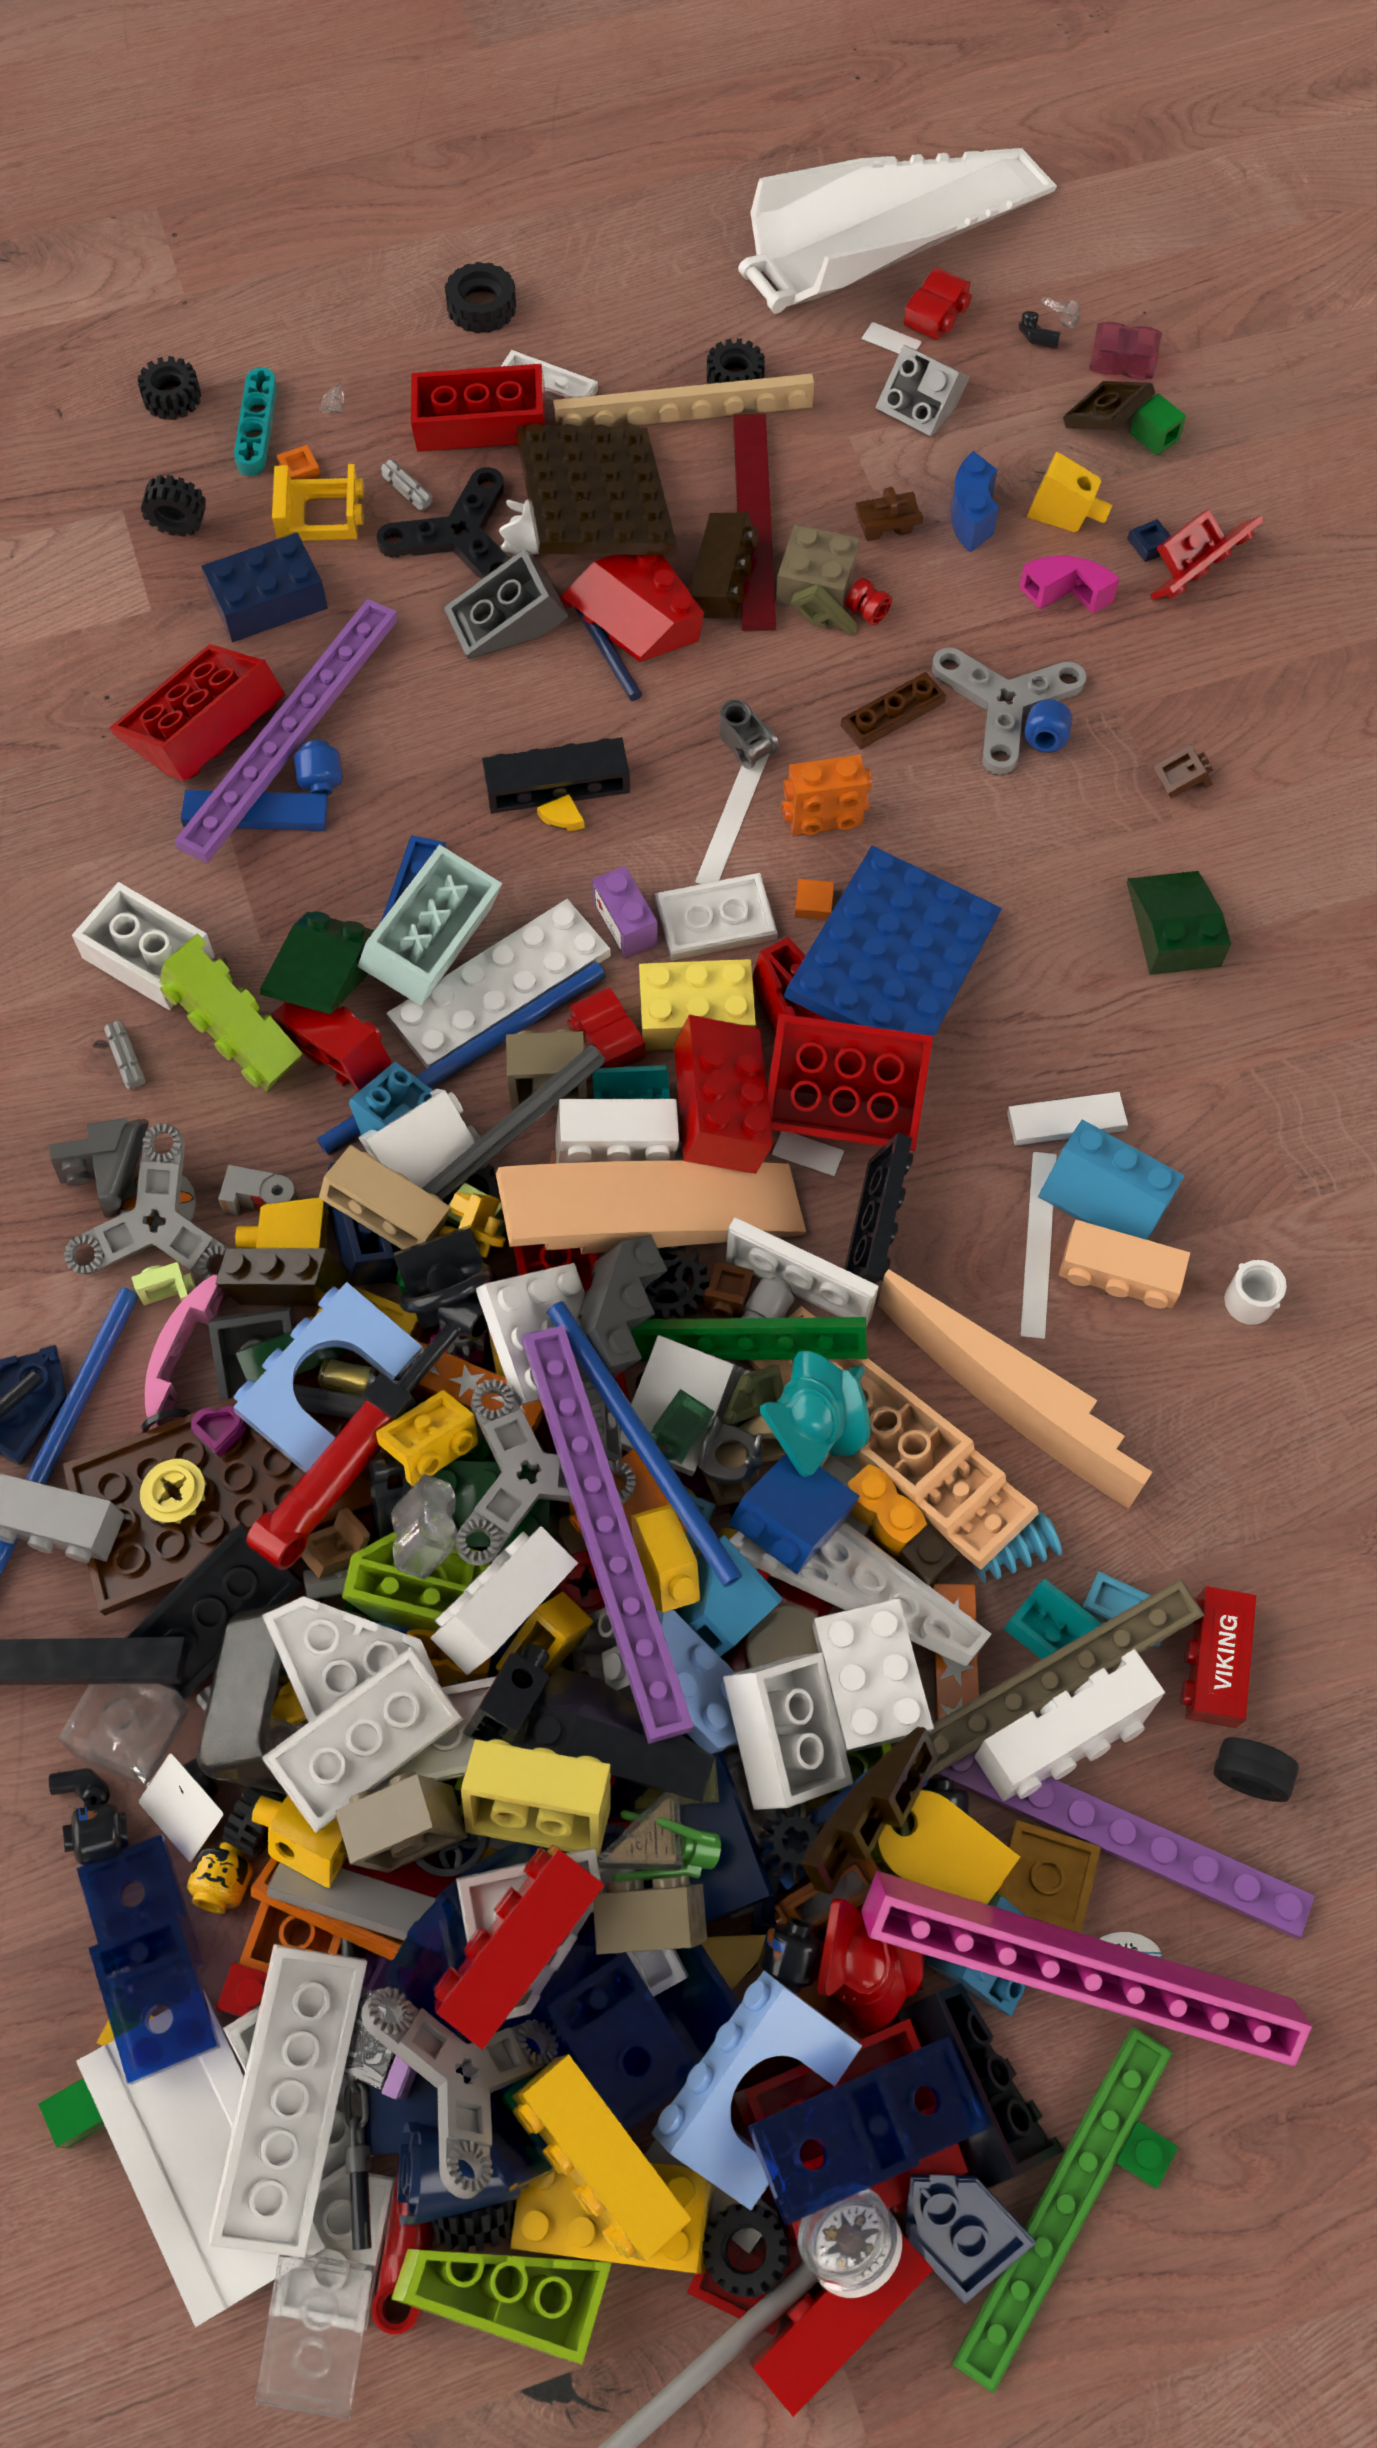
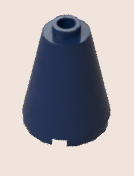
(422, 2186)

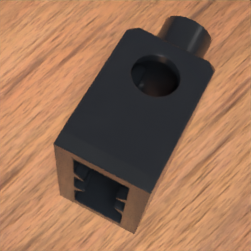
(510, 1696)

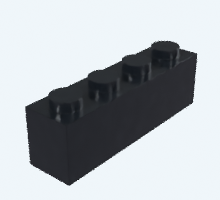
(551, 773)

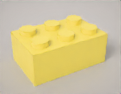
(696, 988)
(536, 1796)

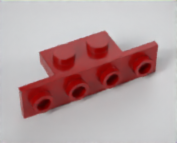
(1197, 546)

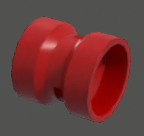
(868, 601)

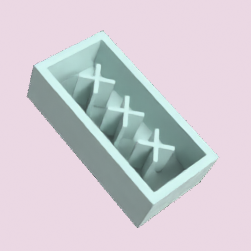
(429, 925)

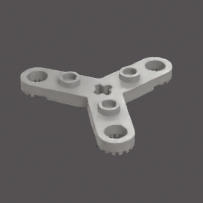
(1003, 720)
(129, 1233)
(508, 1497)
(462, 2106)

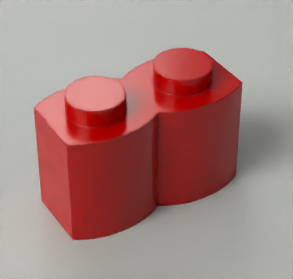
(937, 303)
(607, 1029)

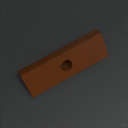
(893, 710)

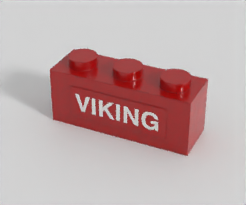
(1220, 1658)

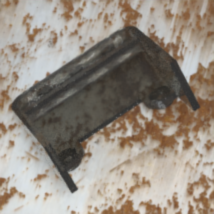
(240, 1704)

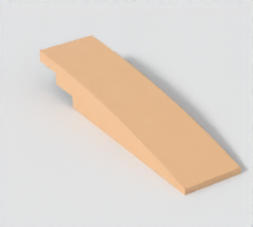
(618, 1201)
(1017, 1390)
(933, 1464)

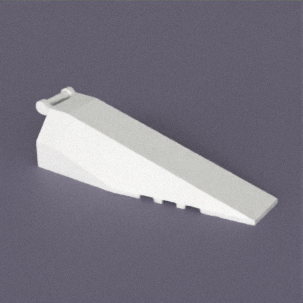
(866, 214)

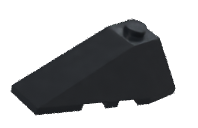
(589, 1718)

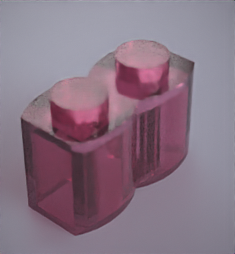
(1125, 350)

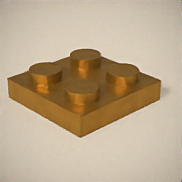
(1051, 1875)

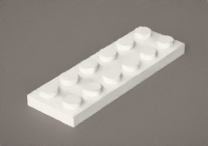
(499, 983)
(288, 2102)

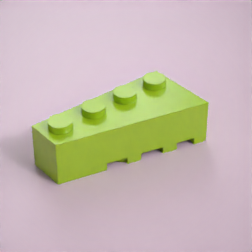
(227, 1014)
(516, 2298)

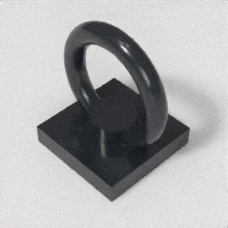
(440, 1273)

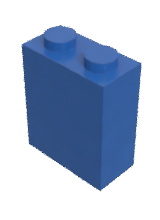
(793, 1513)

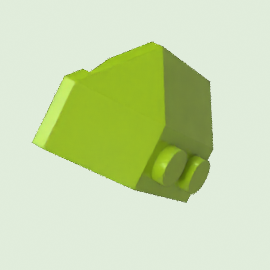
(400, 1598)

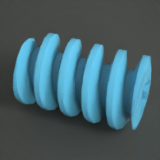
(1032, 1539)

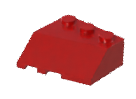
(637, 604)

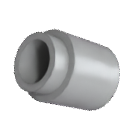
(769, 1299)

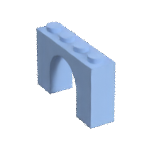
(344, 1322)
(765, 2025)

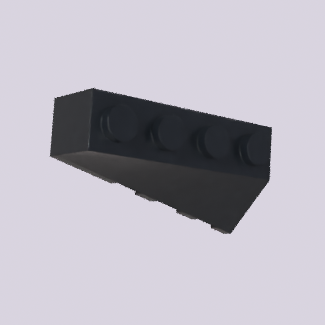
(1013, 2133)

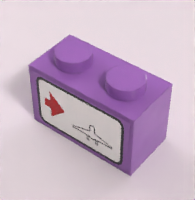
(625, 912)

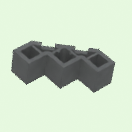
(619, 1301)

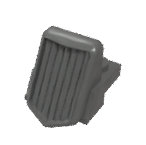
(107, 1156)

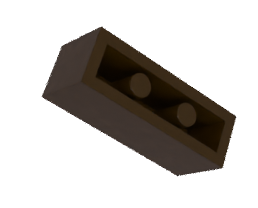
(724, 564)
(280, 1275)

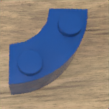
(972, 505)

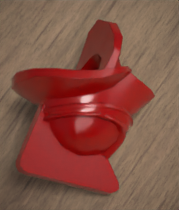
(865, 1971)

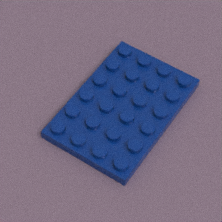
(893, 948)

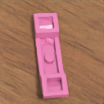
(198, 1306)

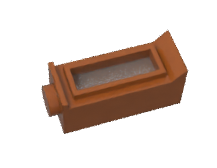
(814, 1906)

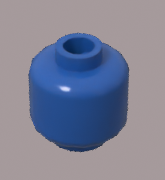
(1048, 726)
(318, 767)

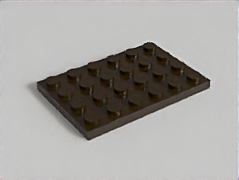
(594, 490)

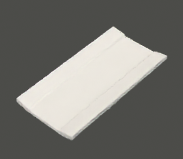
(174, 2150)

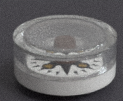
(851, 2245)

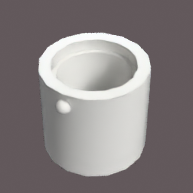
(1255, 1292)

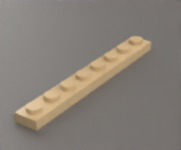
(687, 402)

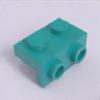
(631, 1083)
(1049, 1621)

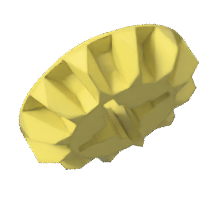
(155, 1494)

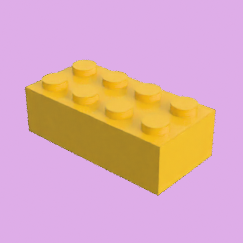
(600, 2158)
(555, 2223)

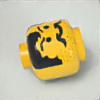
(219, 1878)

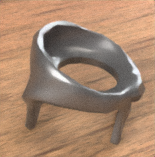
(716, 1436)

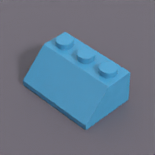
(1110, 1183)

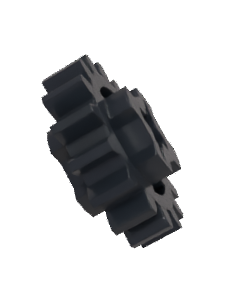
(675, 1298)

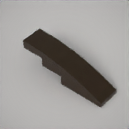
(876, 1800)

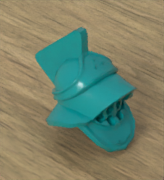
(819, 1412)

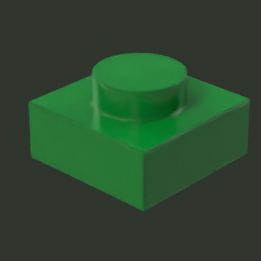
(1146, 2155)

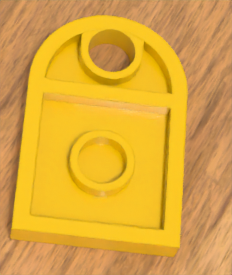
(947, 1851)

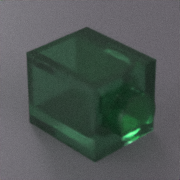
(681, 1426)

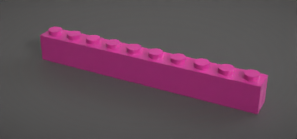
(1084, 1968)

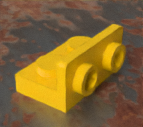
(430, 1436)

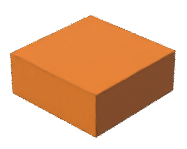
(300, 463)
(814, 899)

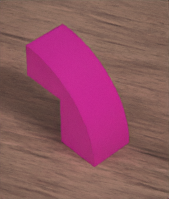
(1056, 576)

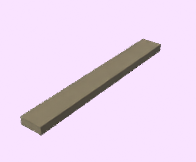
(1063, 1670)

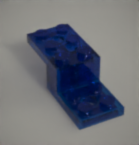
(147, 1960)
(600, 2013)
(866, 2129)

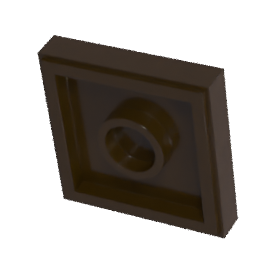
(1109, 405)

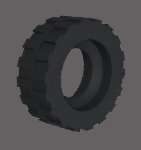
(480, 316)

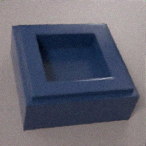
(1147, 538)

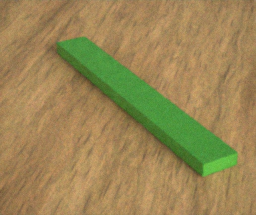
(1062, 2209)

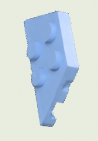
(702, 1684)

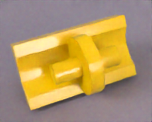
(479, 1213)

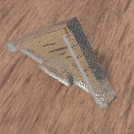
(645, 1843)

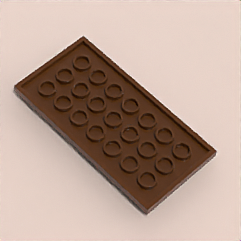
(239, 1488)

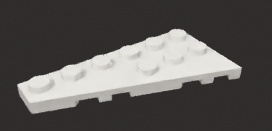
(858, 1573)

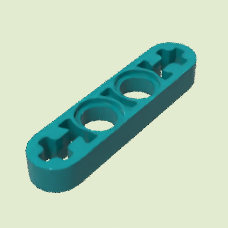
(255, 421)

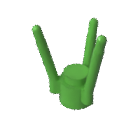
(699, 1851)

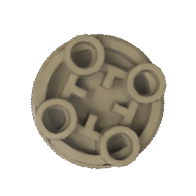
(781, 1634)

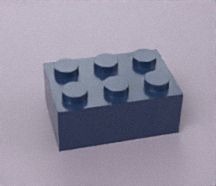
(264, 587)

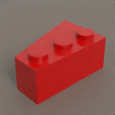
(772, 976)
(337, 1041)

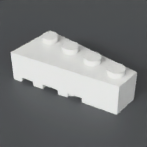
(1070, 1729)

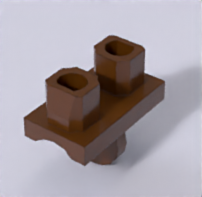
(888, 513)

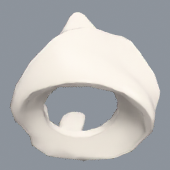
(520, 530)

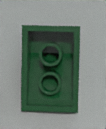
(1178, 922)
(318, 963)

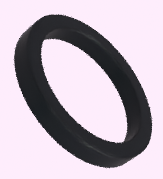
(163, 1415)

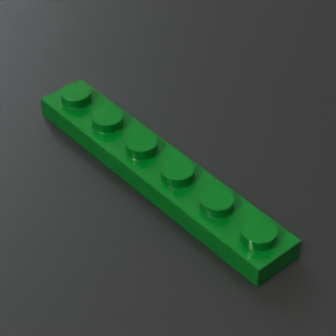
(759, 1337)

